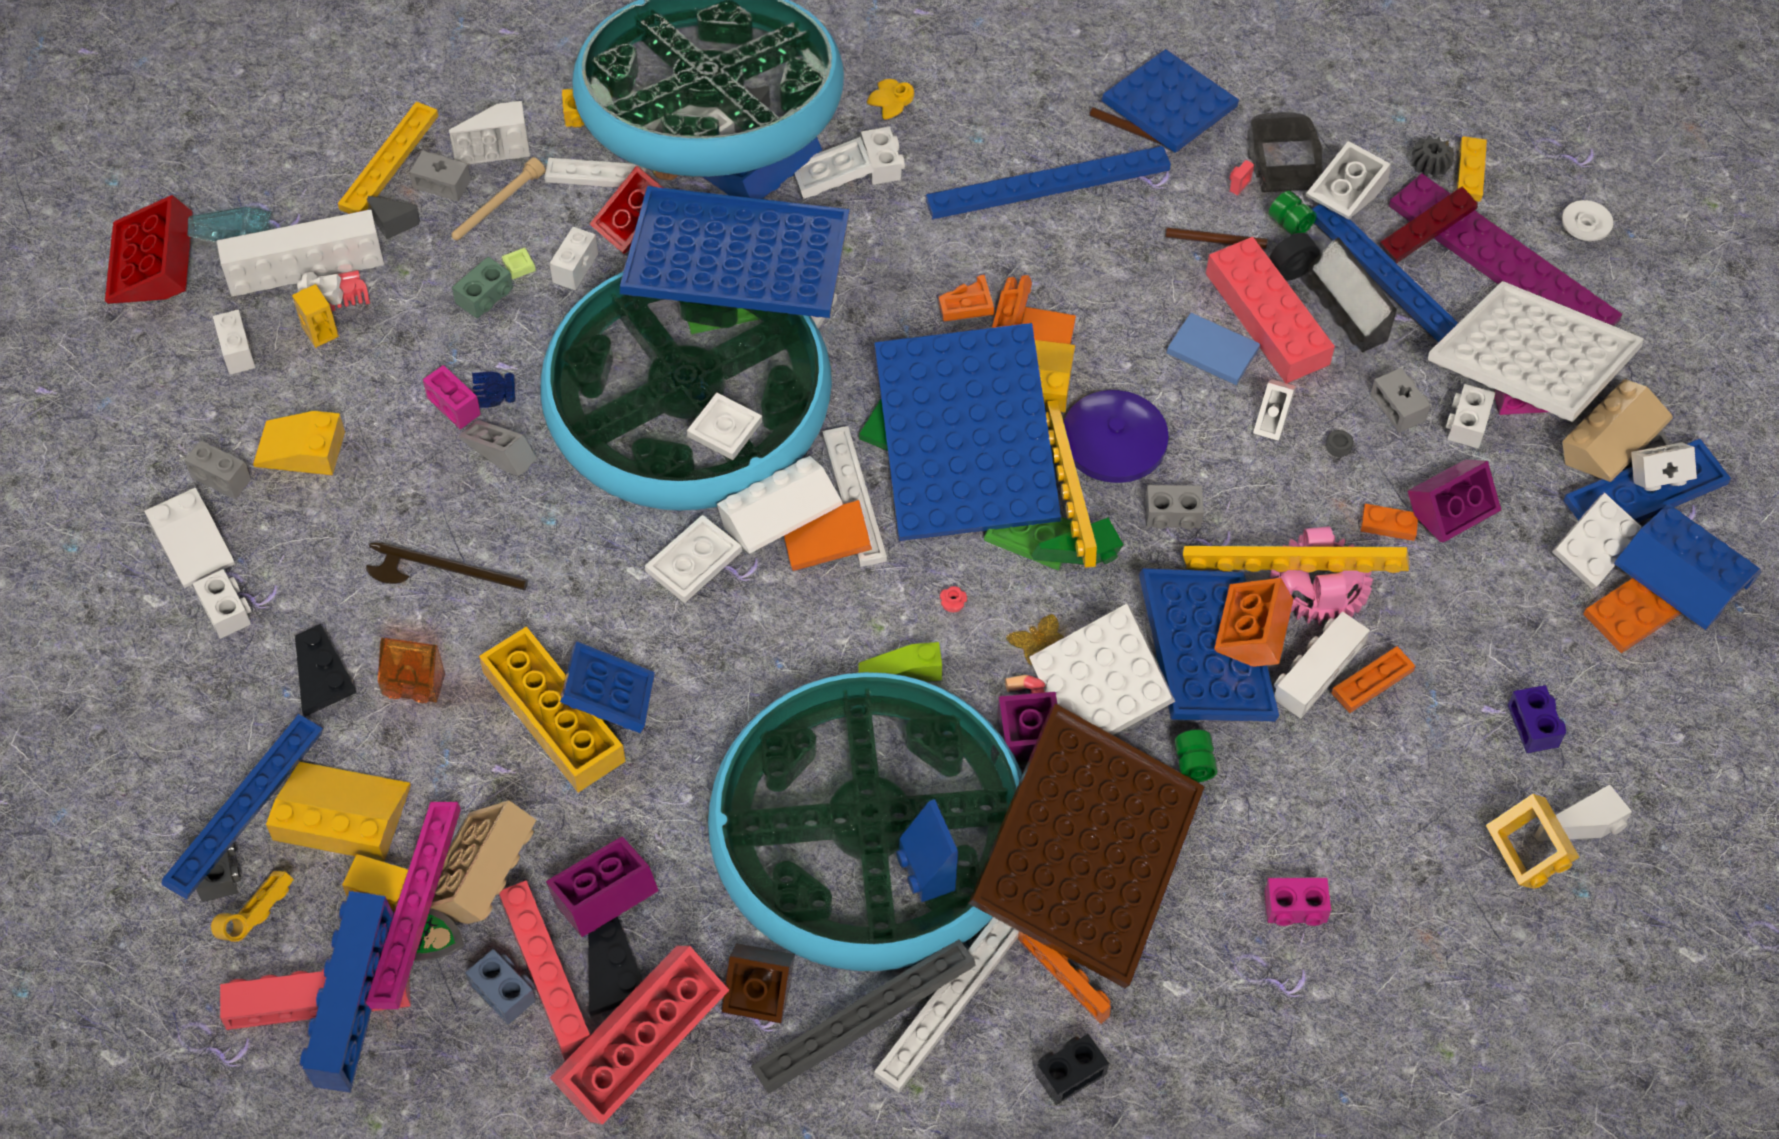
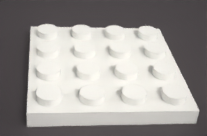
(1105, 672)

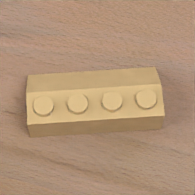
(1615, 429)

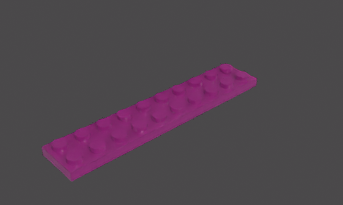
(1500, 254)

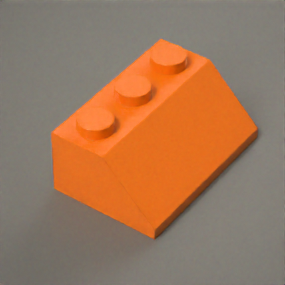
(1255, 622)

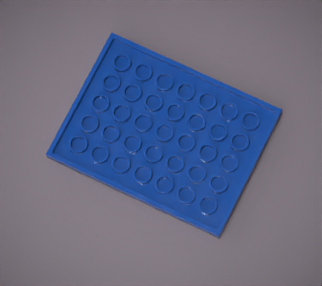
(736, 252)
(966, 432)

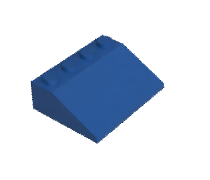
(762, 181)

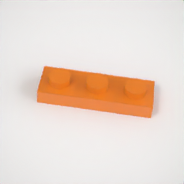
(1373, 679)

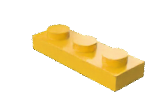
(1472, 166)

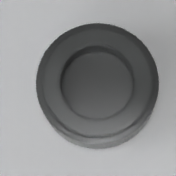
(1339, 443)

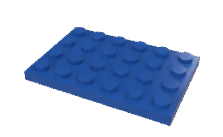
(1184, 625)

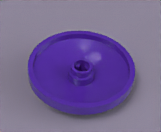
(1116, 436)

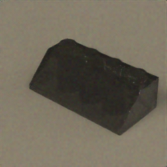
(1351, 296)

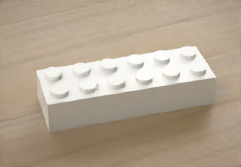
(286, 253)

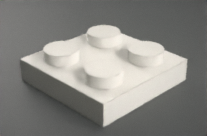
(724, 426)

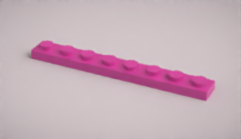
(413, 906)

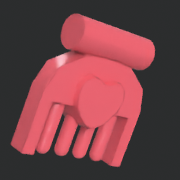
(352, 287)

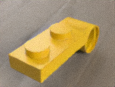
(255, 910)

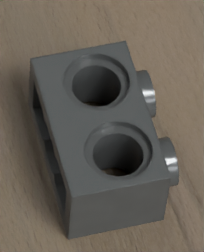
(227, 884)

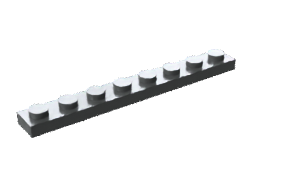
(863, 1016)

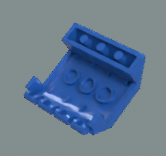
(1687, 566)

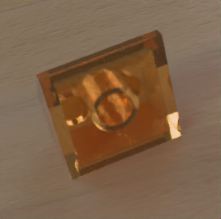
(410, 670)

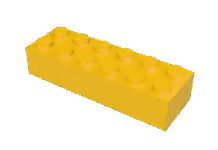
(533, 689)

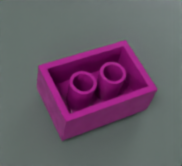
(602, 886)

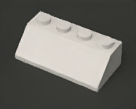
(778, 504)

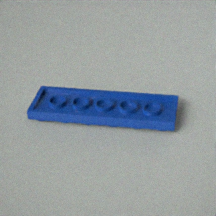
(1644, 504)

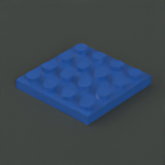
(1170, 100)

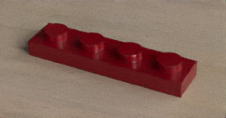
(1429, 224)

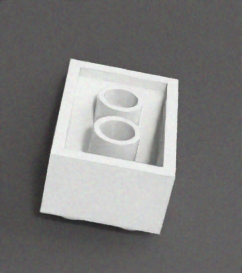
(1350, 181)
(189, 537)

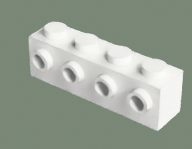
(1321, 664)

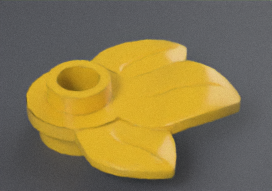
(891, 97)

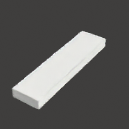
(588, 172)

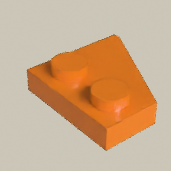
(967, 301)

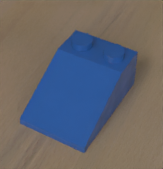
(929, 854)

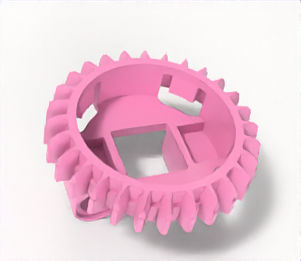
(1328, 590)

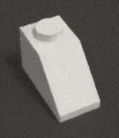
(1274, 409)

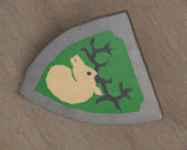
(439, 937)

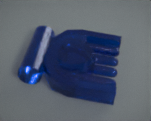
(495, 388)

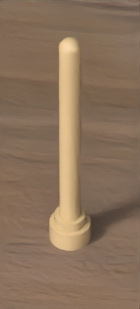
(533, 170)

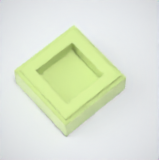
(518, 263)

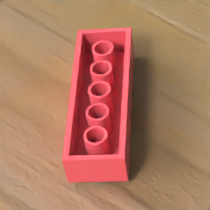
(1269, 310)
(639, 1034)

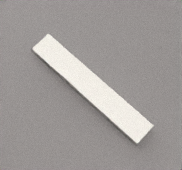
(853, 488)

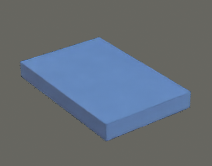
(1213, 348)

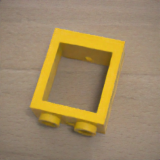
(1516, 818)

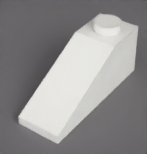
(1592, 816)

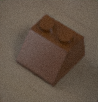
(758, 982)

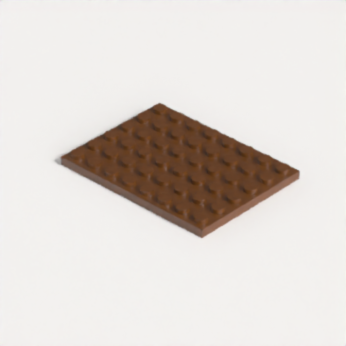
(1088, 846)

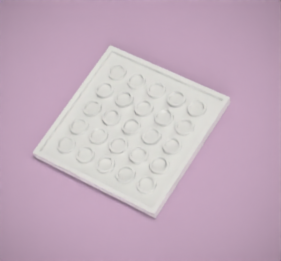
(1536, 350)

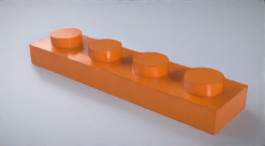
(1073, 980)

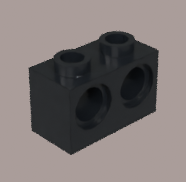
(1076, 1074)

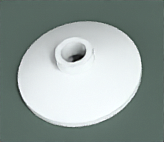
(1587, 220)

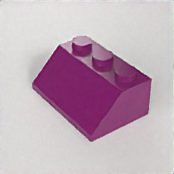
(1455, 499)

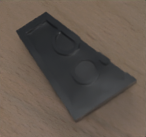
(320, 671)
(611, 968)

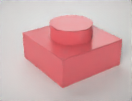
(1241, 177)

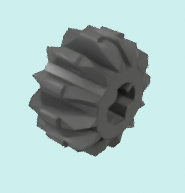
(1432, 156)

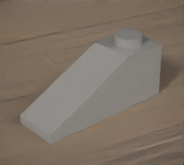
(500, 446)

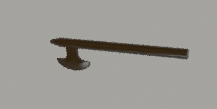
(389, 574)

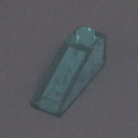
(229, 223)

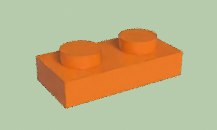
(1389, 522)

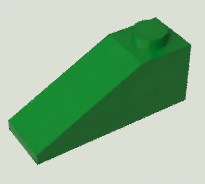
(1063, 547)

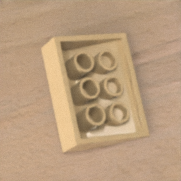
(480, 861)

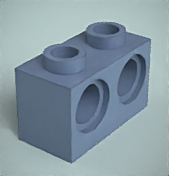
(495, 990)

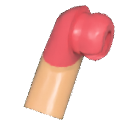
(1025, 682)

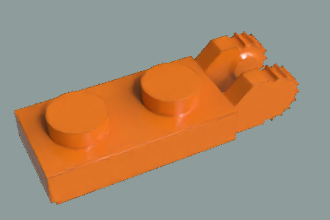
(1012, 302)

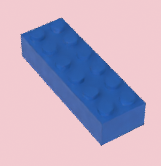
(342, 1006)

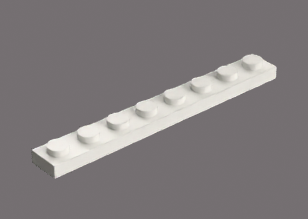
(945, 1007)

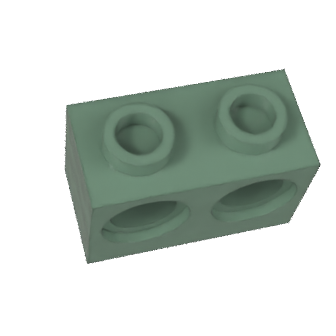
(482, 287)

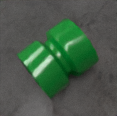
(1291, 213)
(1195, 755)

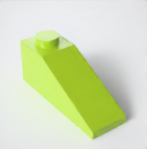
(914, 661)

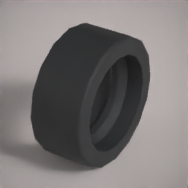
(1294, 255)

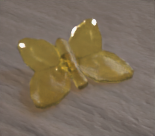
(1038, 640)

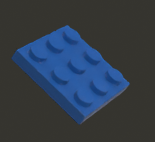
(607, 687)

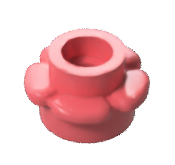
(953, 605)

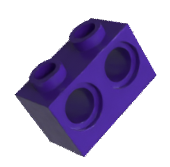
(1531, 720)

